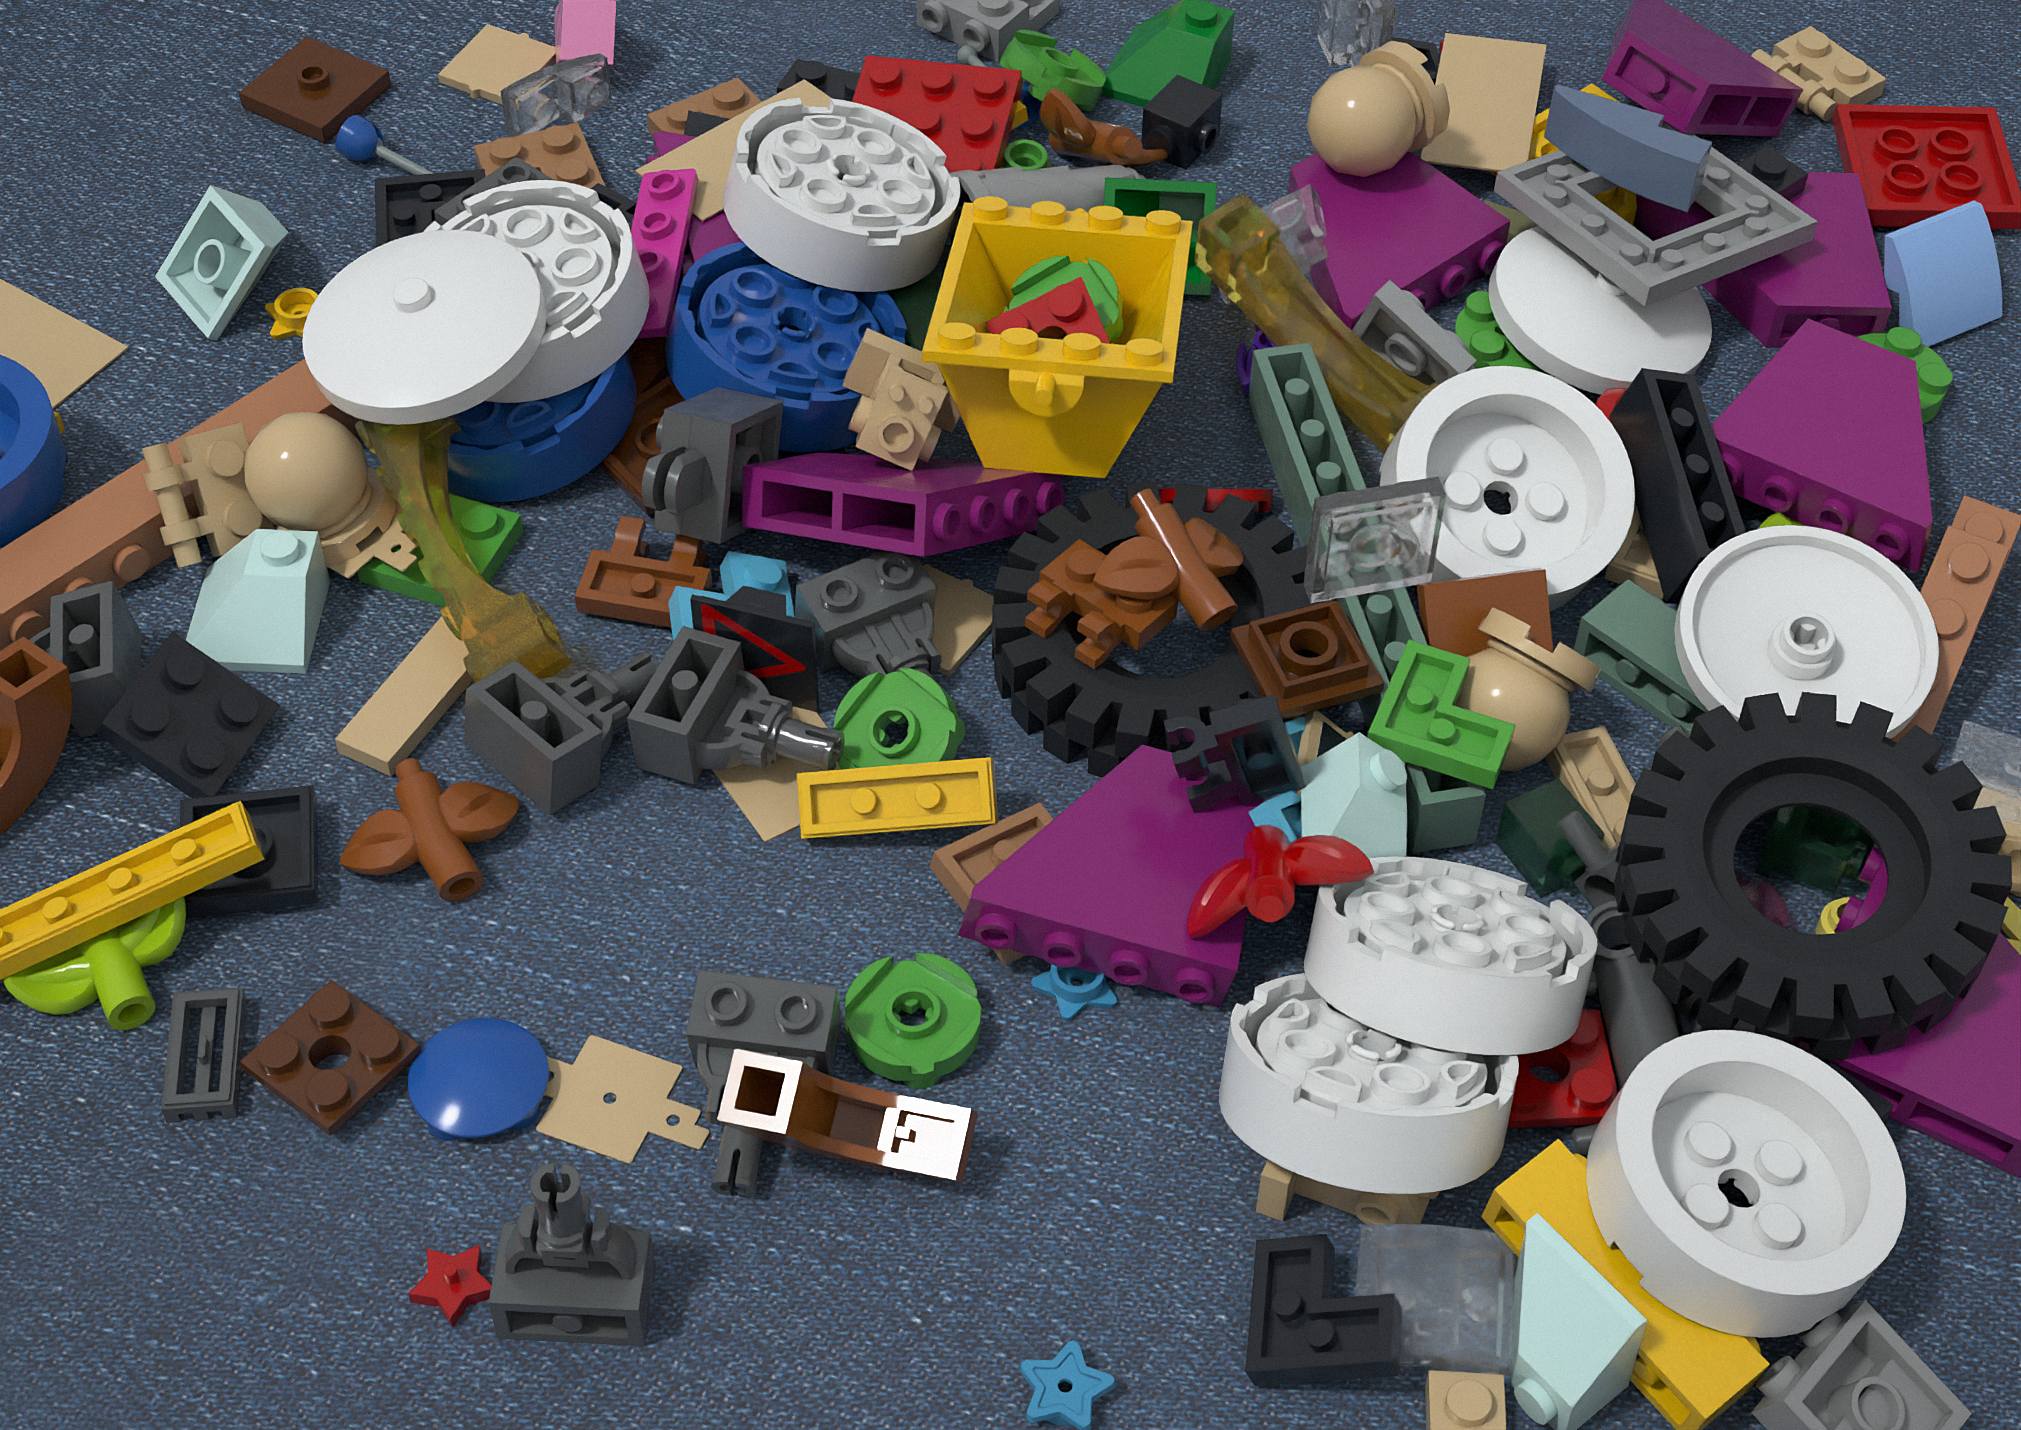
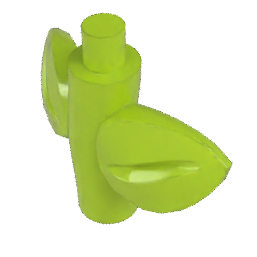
(106, 969)

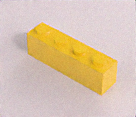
(1680, 1364)

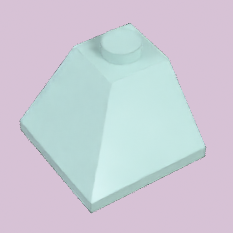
(220, 258)
(263, 603)
(1358, 797)
(1570, 1332)

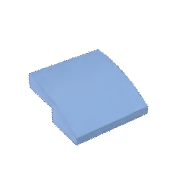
(1945, 273)

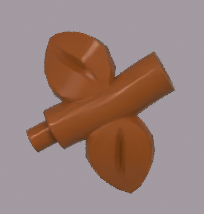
(1077, 136)
(1173, 560)
(431, 830)

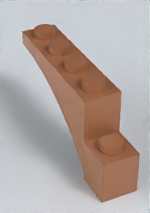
(1960, 591)

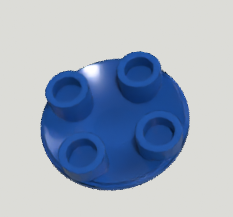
(478, 1079)

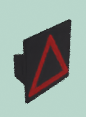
(774, 645)

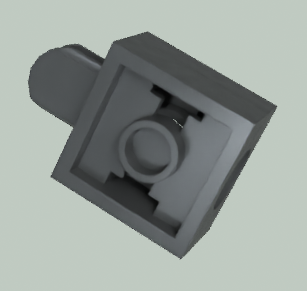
(701, 460)

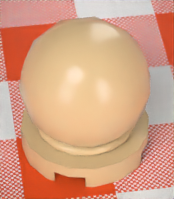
(1377, 111)
(316, 477)
(1524, 687)

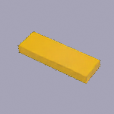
(897, 798)

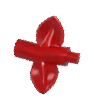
(1269, 875)

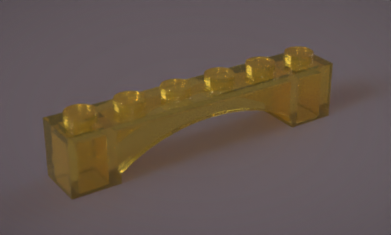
(1253, 267)
(488, 621)

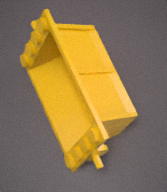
(1057, 400)

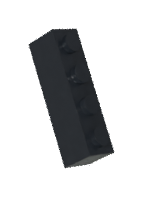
(1676, 475)

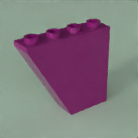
(1695, 75)
(1398, 228)
(1826, 280)
(1834, 442)
(895, 509)
(1116, 884)
(1966, 1070)

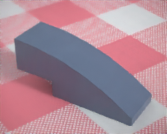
(1628, 146)

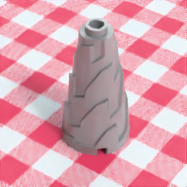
(1020, 188)

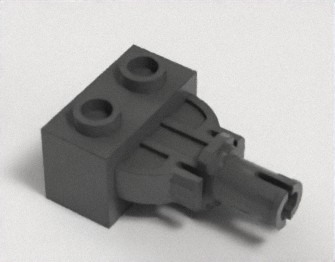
(872, 616)
(98, 644)
(717, 716)
(552, 729)
(759, 1017)
(570, 1276)

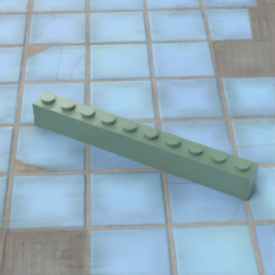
(1314, 461)

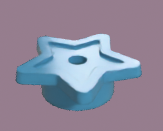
(1070, 998)
(1064, 1407)

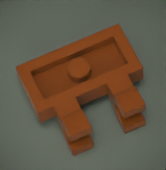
(635, 587)
(1107, 617)

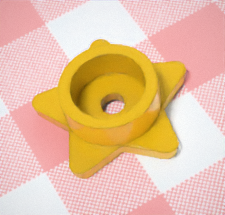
(290, 312)

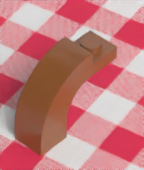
(32, 724)
(845, 1121)

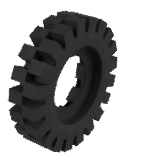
(1111, 706)
(1834, 987)

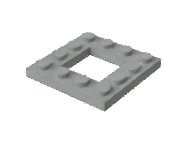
(1747, 225)

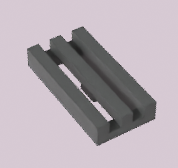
(203, 1099)

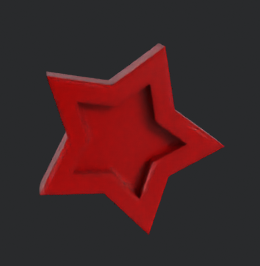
(452, 1283)

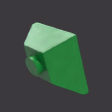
(1182, 40)
(1186, 198)

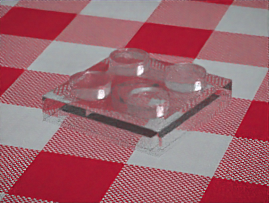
(1373, 539)

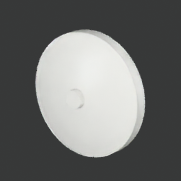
(1586, 325)
(424, 327)
(1806, 615)

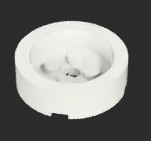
(851, 234)
(585, 270)
(1541, 446)
(1451, 957)
(1357, 1101)
(1799, 1150)

